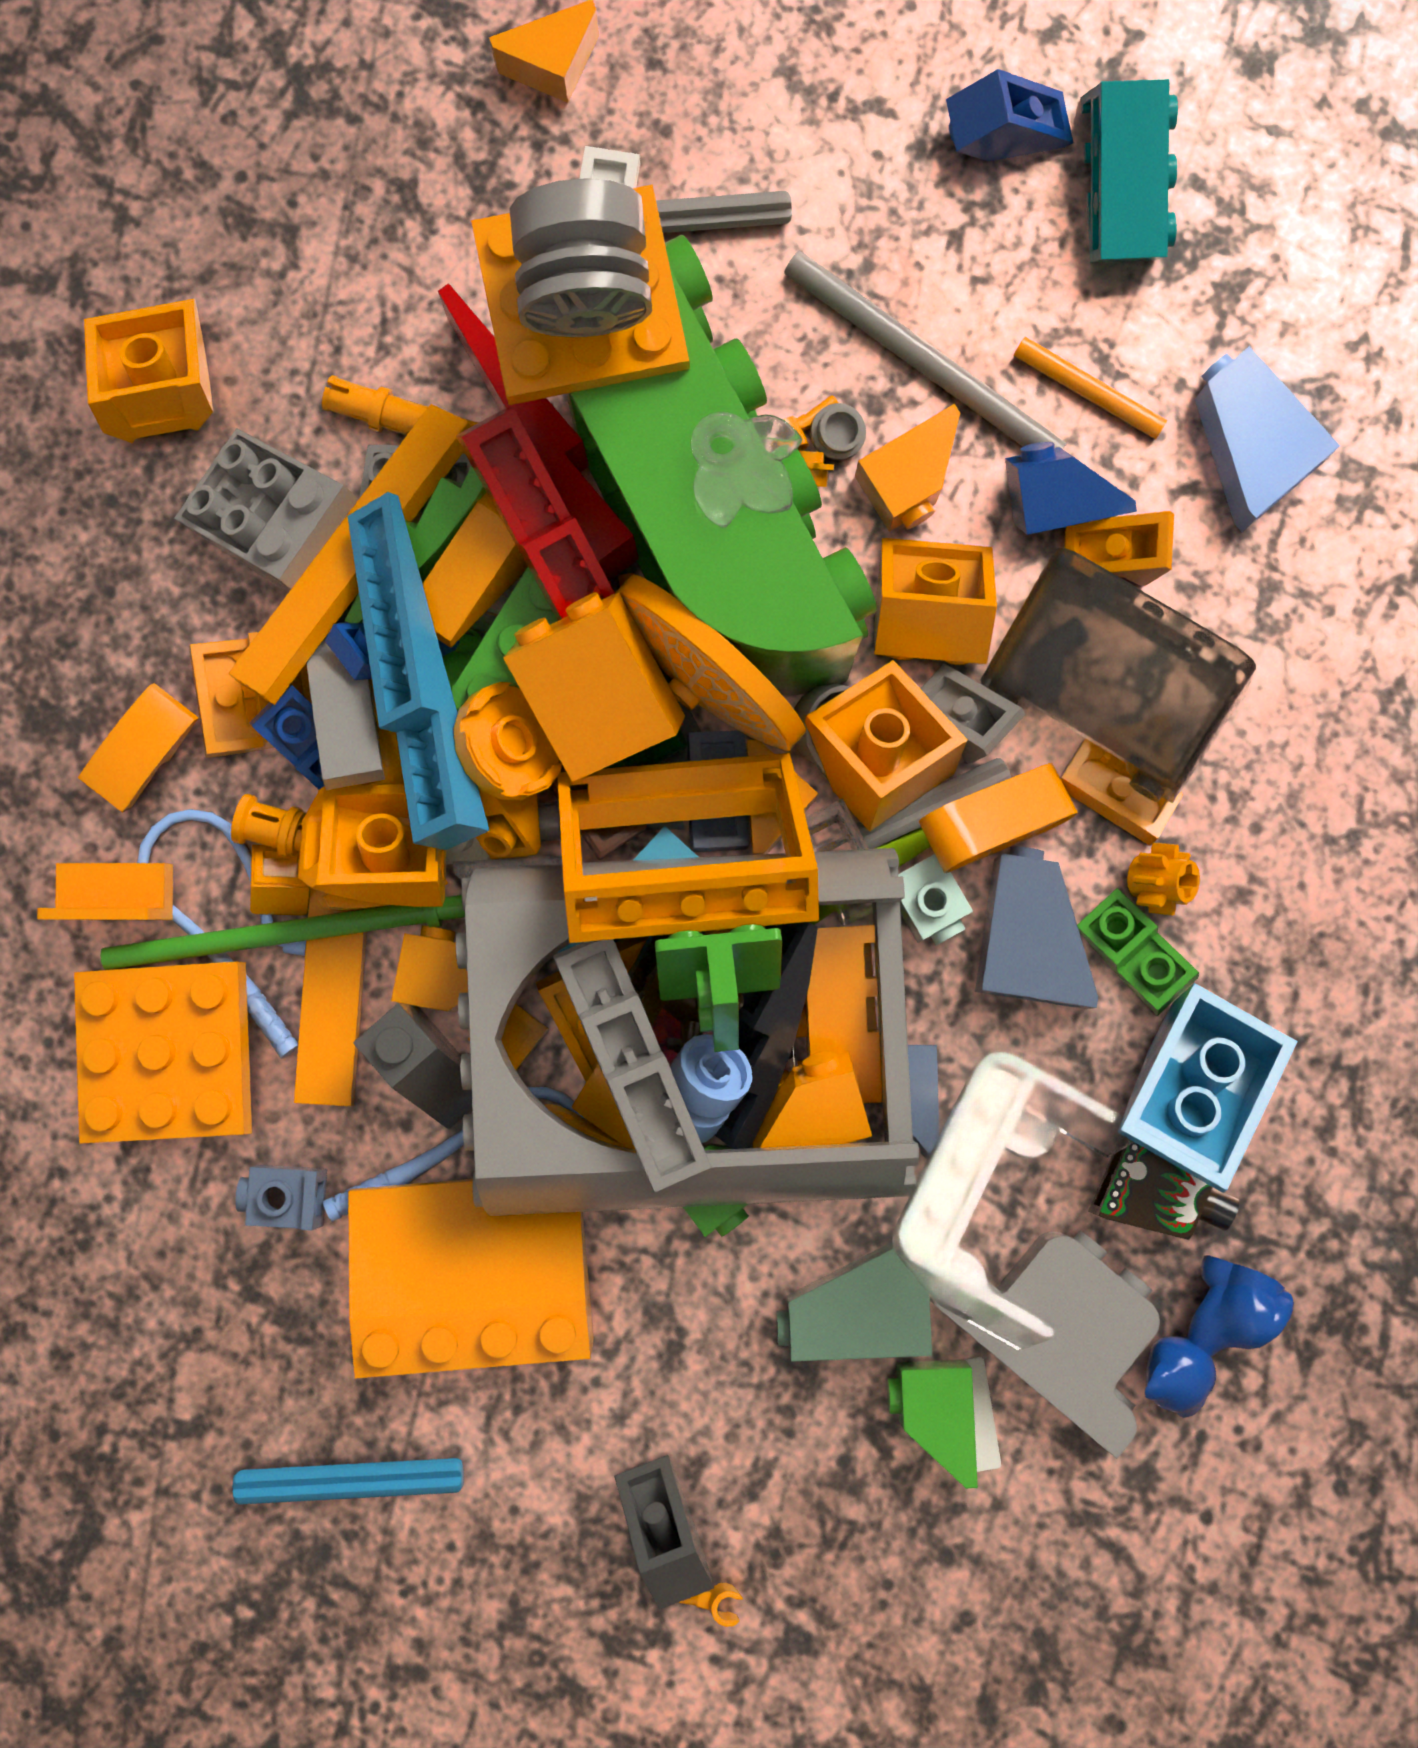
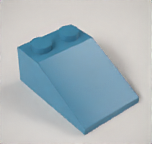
(1205, 1085)

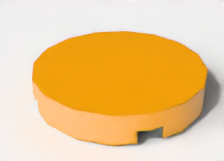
(504, 744)

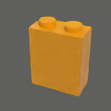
(594, 685)

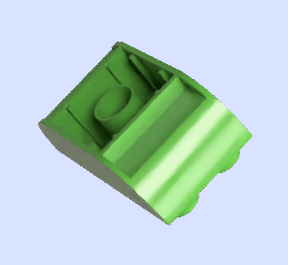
(760, 574)

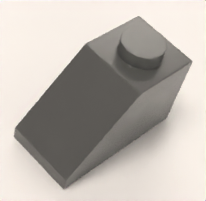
(663, 1533)

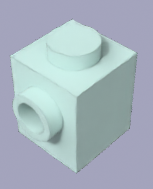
(932, 902)

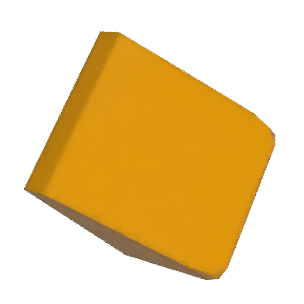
(276, 883)

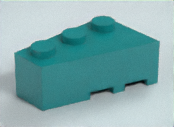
(1130, 170)

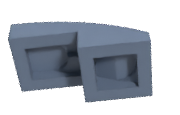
(723, 832)

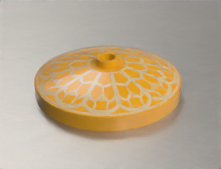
(709, 668)

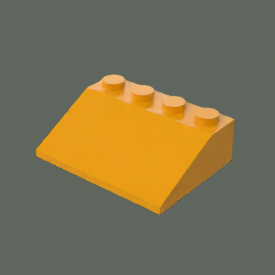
(462, 1288)

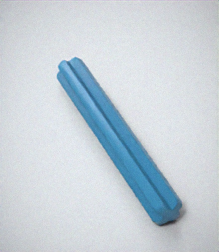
(348, 1481)

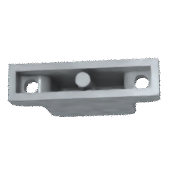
(1097, 1335)

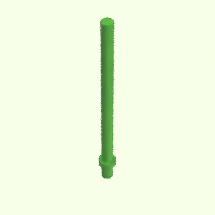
(279, 933)

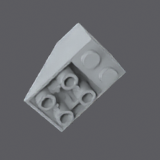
(266, 509)

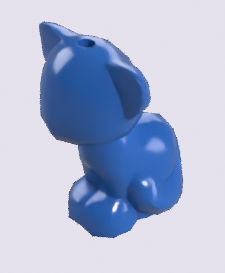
(1238, 1312)

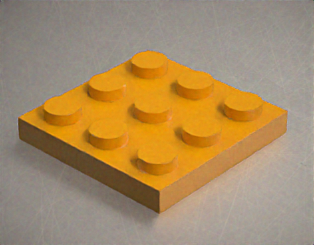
(550, 366)
(162, 1052)

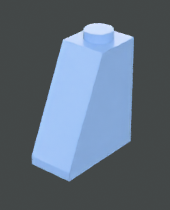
(1258, 435)

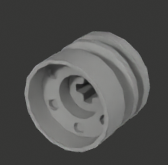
(580, 258)

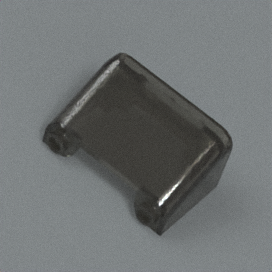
(1120, 671)

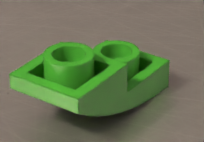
(1137, 951)

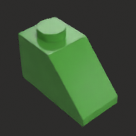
(938, 1412)

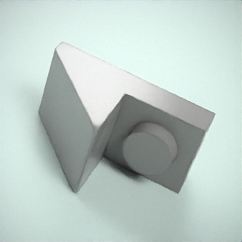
(973, 709)

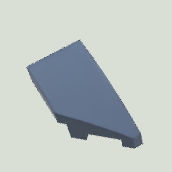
(924, 1096)

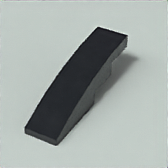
(769, 1031)

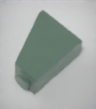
(858, 1313)

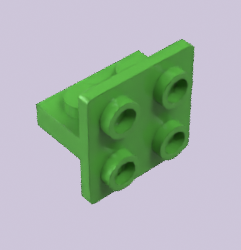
(716, 971)

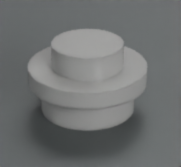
(838, 431)

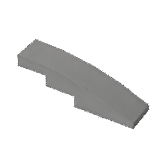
(343, 721)
(632, 1063)

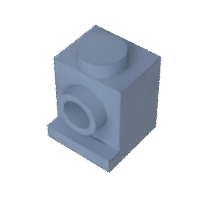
(303, 1193)

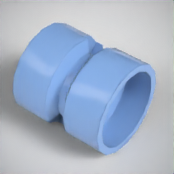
(710, 1083)

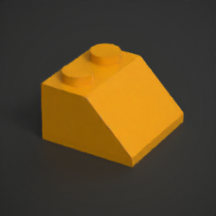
(935, 601)
(884, 744)

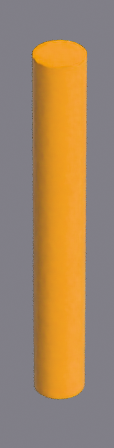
(1090, 387)

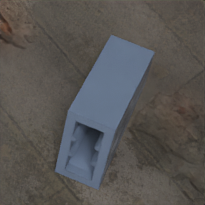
(1032, 935)

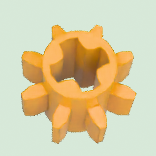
(1163, 878)

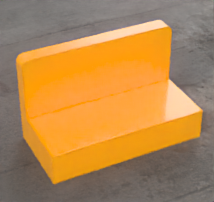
(112, 892)

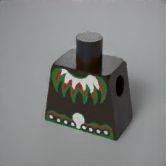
(1159, 1196)

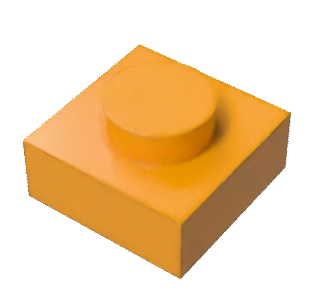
(521, 1035)

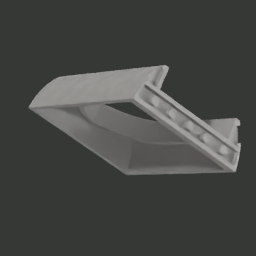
(544, 1166)

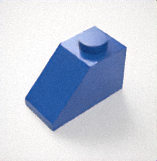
(1008, 117)
(1059, 491)

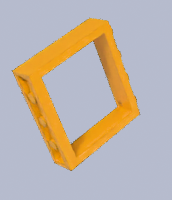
(687, 896)

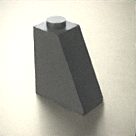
(417, 1063)

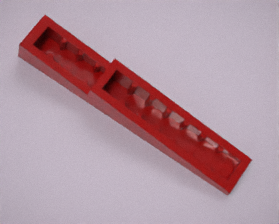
(554, 440)
(533, 511)

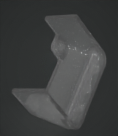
(999, 1109)

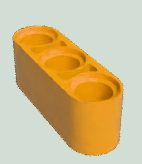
(997, 817)

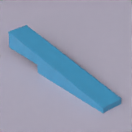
(411, 678)

